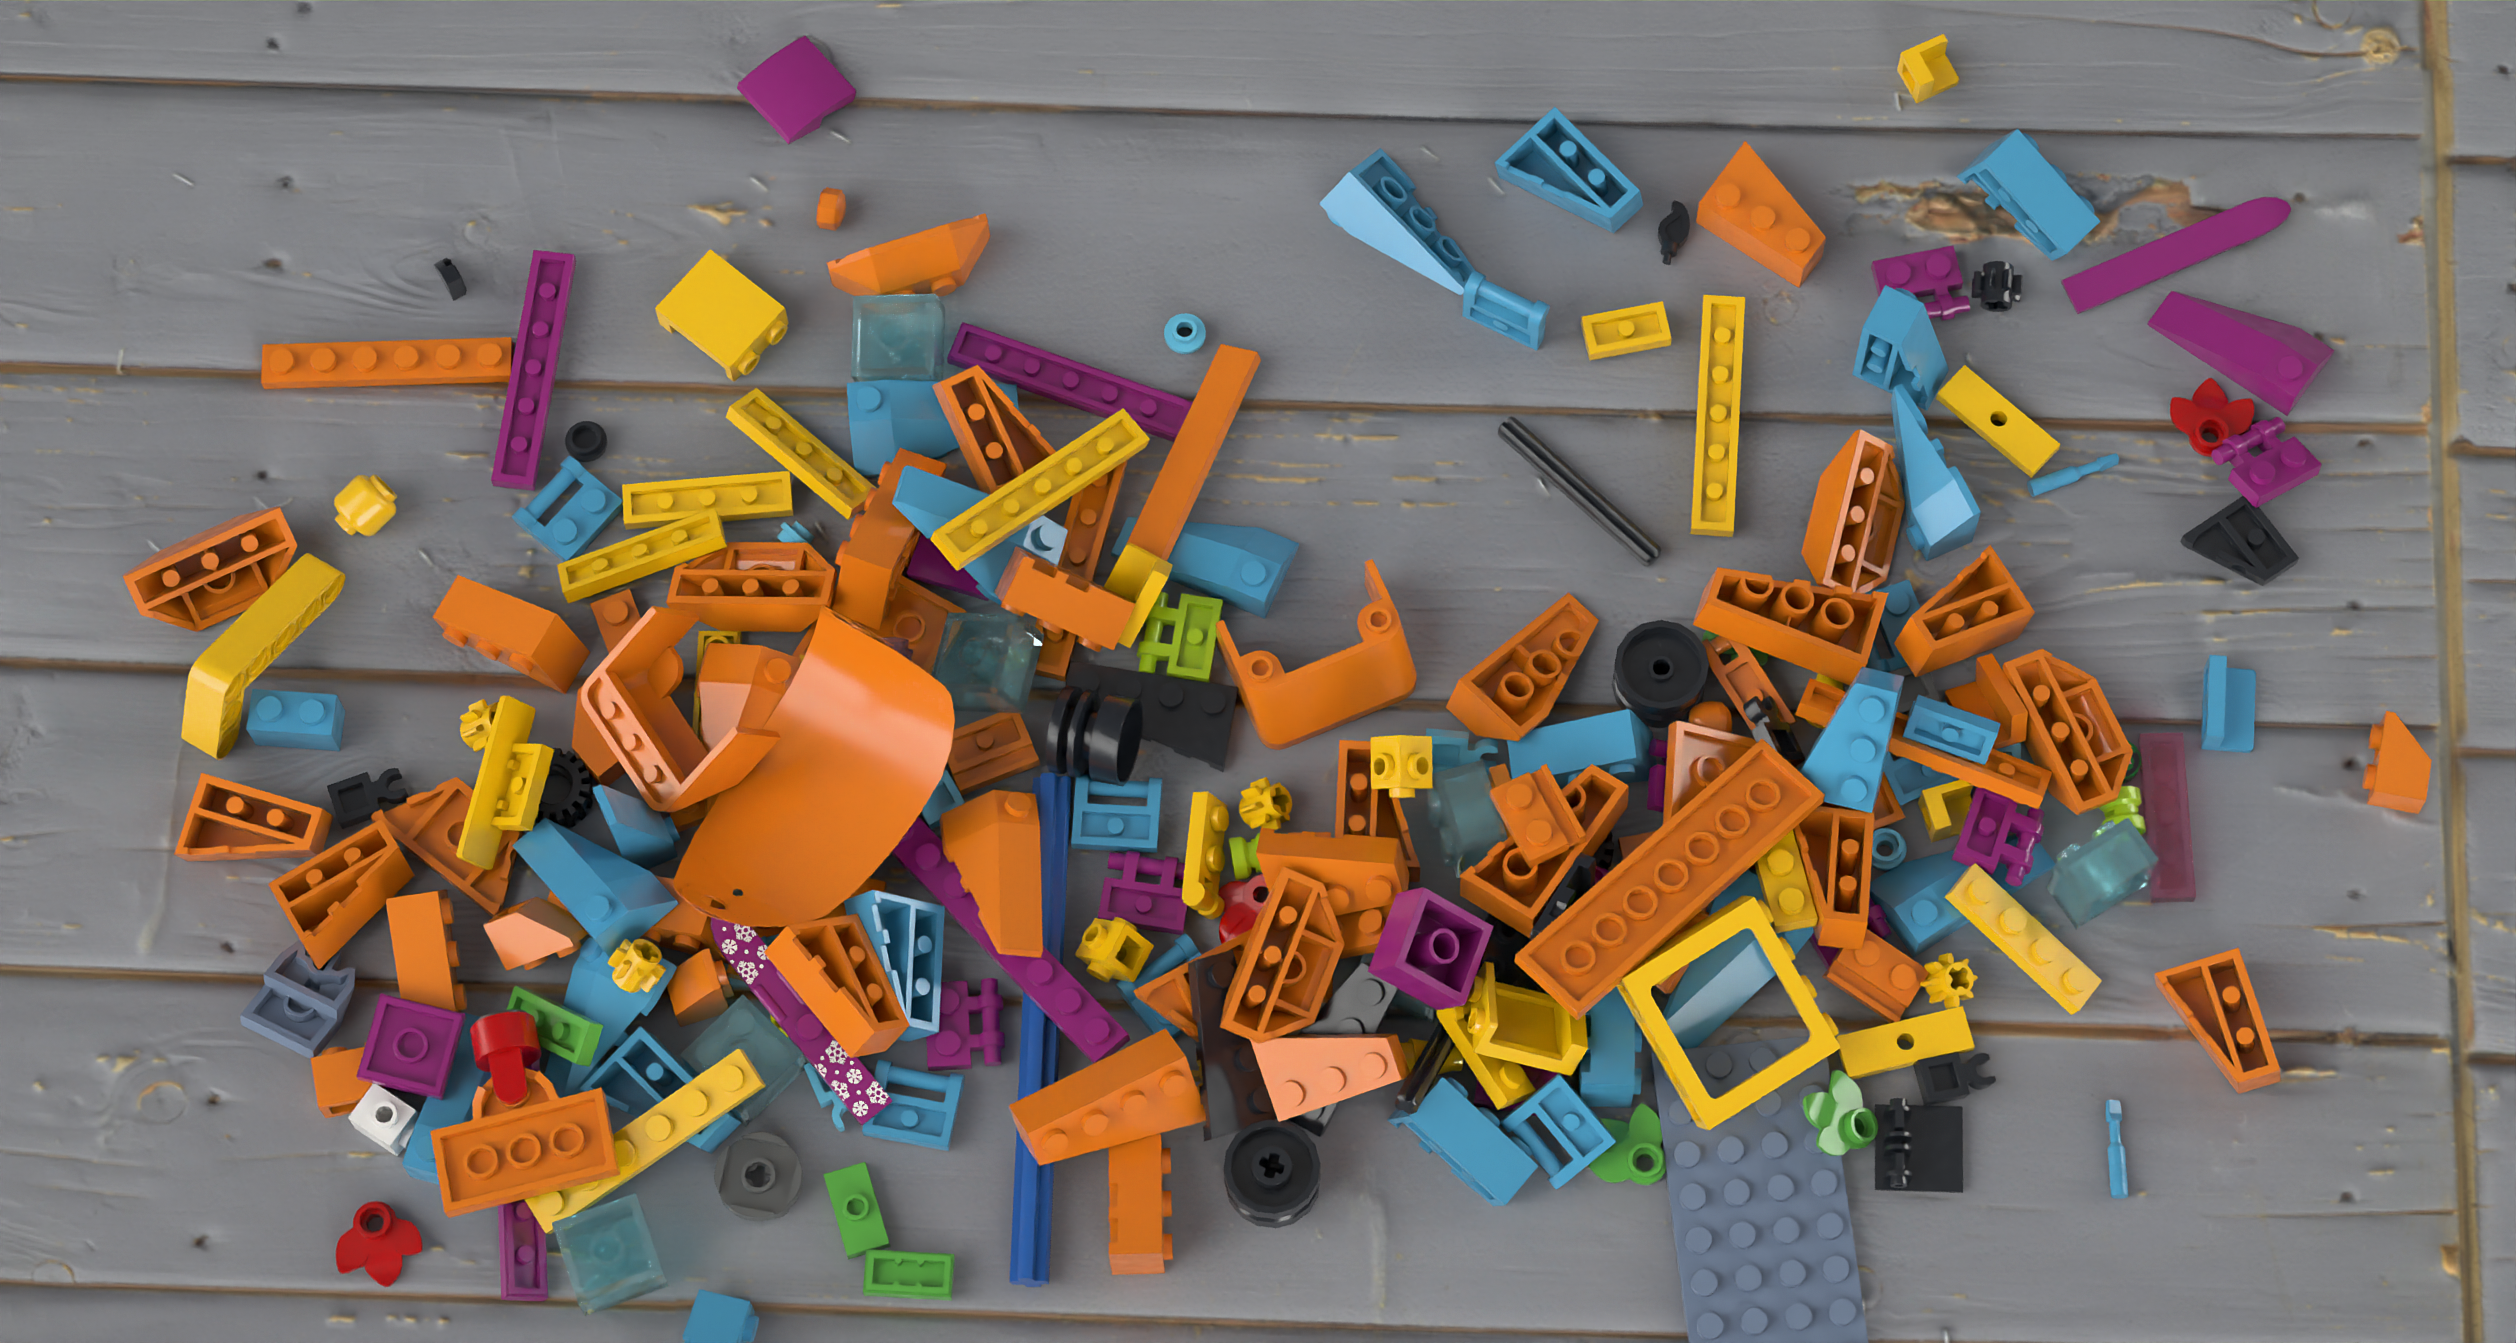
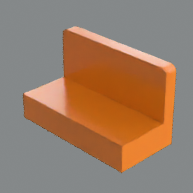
(1993, 699)

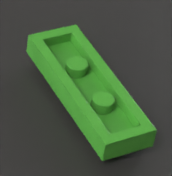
(559, 1027)

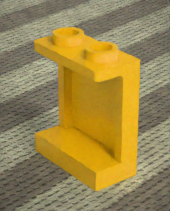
(723, 315)
(1523, 1025)

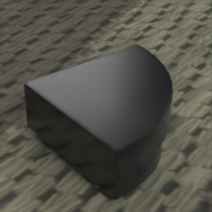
(451, 278)

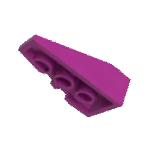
(2253, 351)

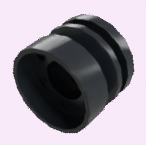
(1094, 735)

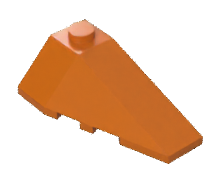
(740, 689)
(1000, 864)

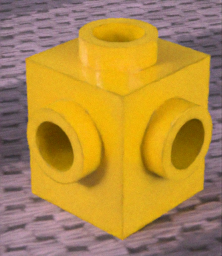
(1401, 764)
(1113, 950)

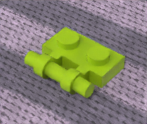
(1193, 637)

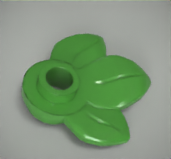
(1840, 1116)
(1633, 1141)

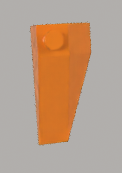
(1525, 675)

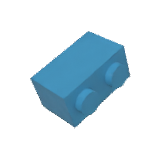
(296, 720)

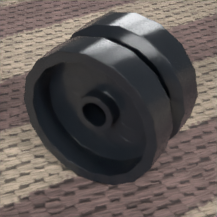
(1638, 670)
(1268, 1148)

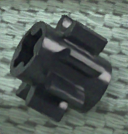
(1997, 286)

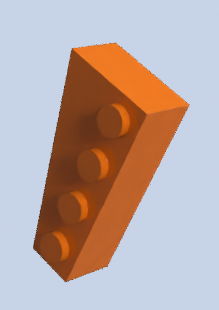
(1520, 894)

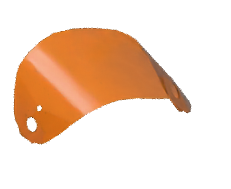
(836, 792)

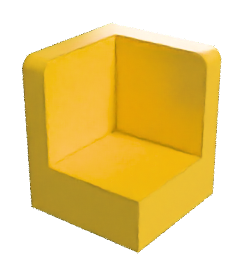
(1927, 69)
(1945, 808)

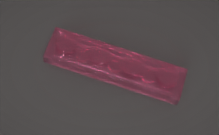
(2167, 816)

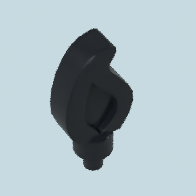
(1673, 231)

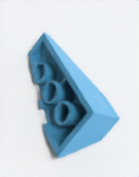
(1379, 209)
(897, 416)
(1936, 498)
(1227, 562)
(637, 828)
(595, 885)
(1725, 975)
(452, 1110)

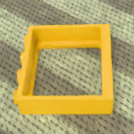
(1686, 947)

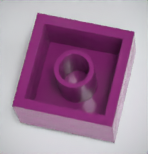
(1430, 948)

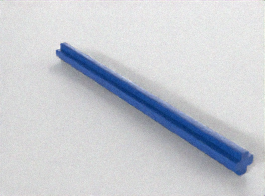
(1041, 1043)

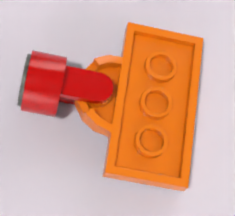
(521, 1130)

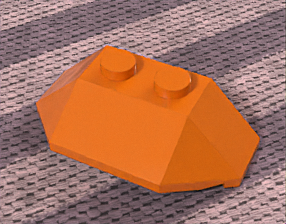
(915, 264)
(1855, 516)
(214, 571)
(755, 587)
(2070, 730)
(1284, 962)

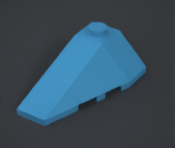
(933, 501)
(1917, 891)
(600, 999)

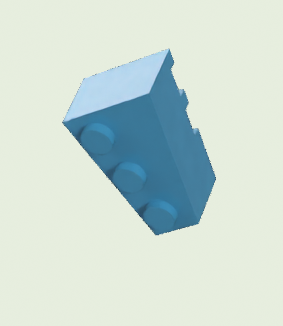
(1570, 173)
(2032, 193)
(1901, 348)
(1610, 741)
(1854, 744)
(910, 949)
(1608, 1065)
(645, 1074)
(1469, 1142)
(720, 1320)

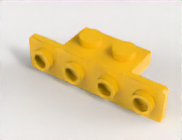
(507, 784)

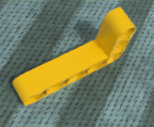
(248, 648)

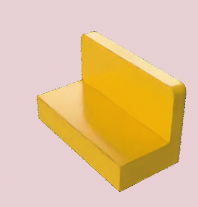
(1140, 578)

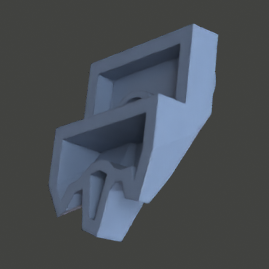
(299, 1002)

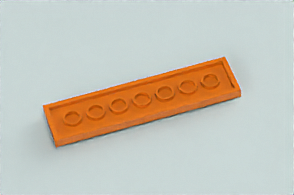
(1669, 879)

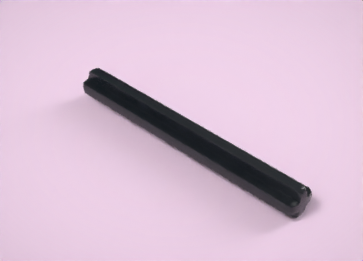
(1579, 491)

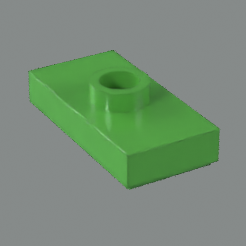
(856, 1210)
(908, 1274)

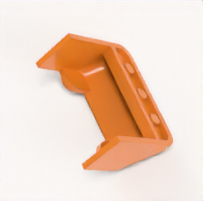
(1332, 689)
(646, 729)

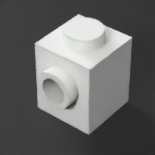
(384, 1119)

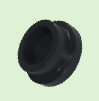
(586, 441)

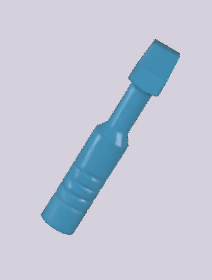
(2069, 475)
(2116, 1151)

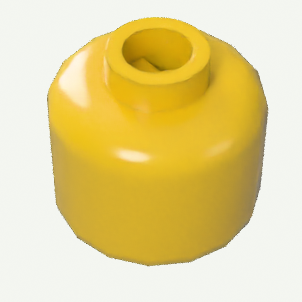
(365, 505)

